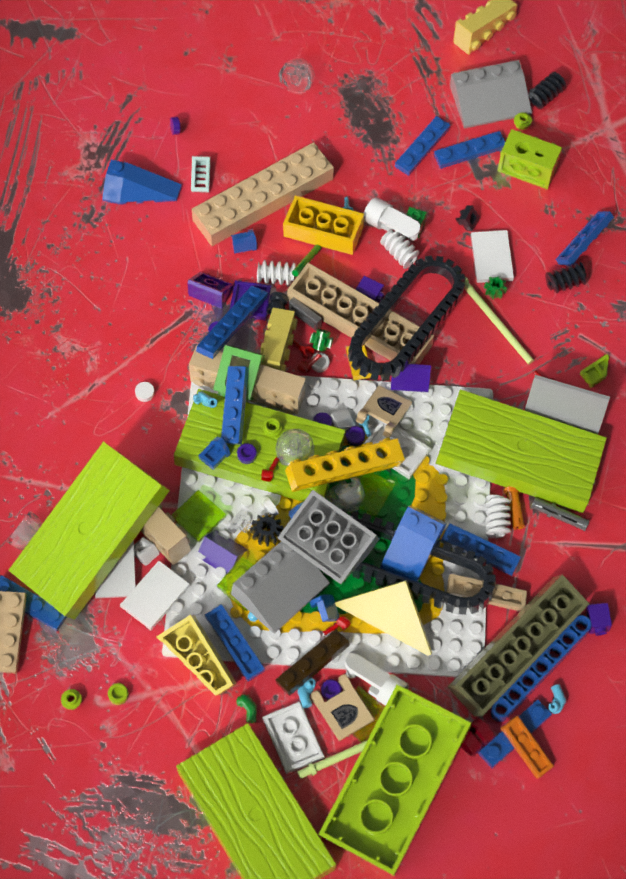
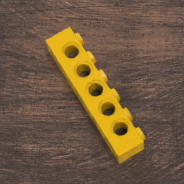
(301, 480)

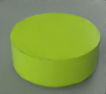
(118, 694)

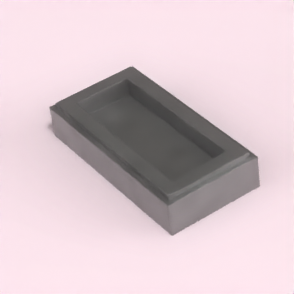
(305, 314)

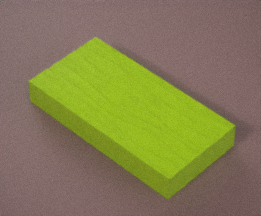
(206, 424)
(521, 451)
(88, 531)
(395, 779)
(254, 811)

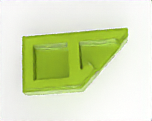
(596, 371)

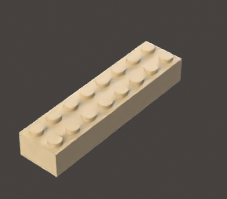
(262, 194)
(347, 309)

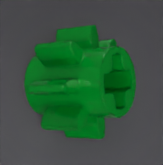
(495, 287)
(321, 340)

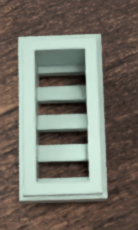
(200, 161)

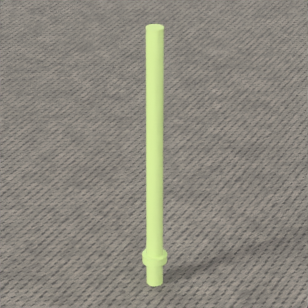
(497, 322)
(313, 768)

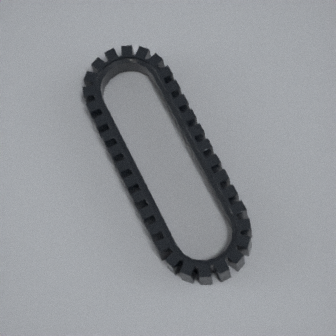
(386, 306)
(479, 566)

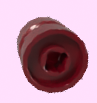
(478, 735)

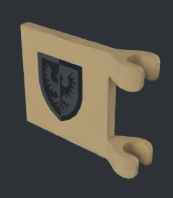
(385, 407)
(343, 712)

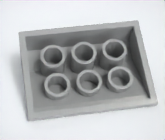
(490, 93)
(567, 404)
(328, 537)
(278, 586)

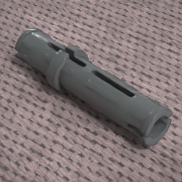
(560, 514)

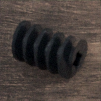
(546, 90)
(566, 277)

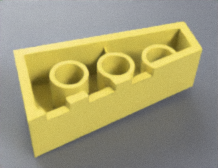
(483, 24)
(278, 338)
(198, 654)

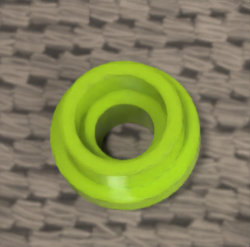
(522, 124)
(272, 422)
(74, 704)

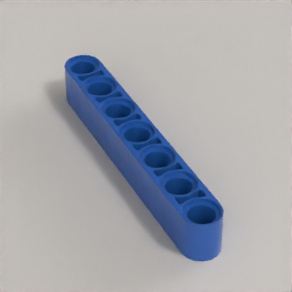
(537, 676)

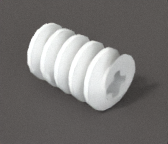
(399, 248)
(275, 272)
(496, 516)

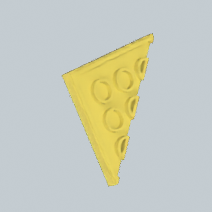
(391, 611)

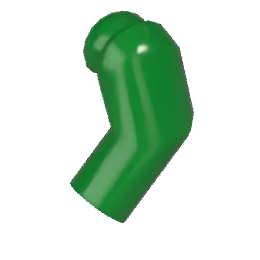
(250, 706)

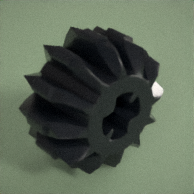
(266, 522)

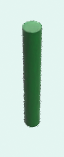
(307, 259)

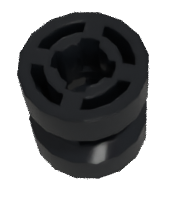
(278, 300)

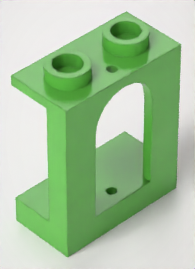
(229, 351)

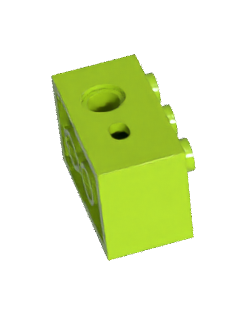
(529, 159)

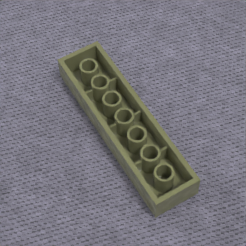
(518, 645)

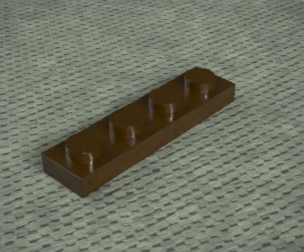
(312, 662)

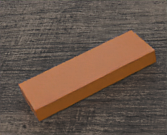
(527, 747)

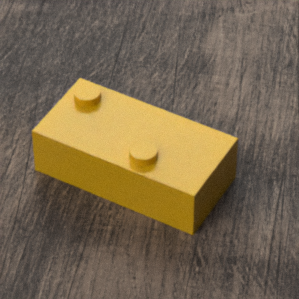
(323, 225)

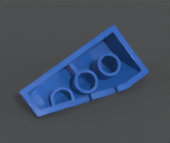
(133, 184)

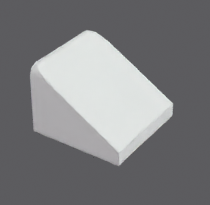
(342, 420)
(145, 551)

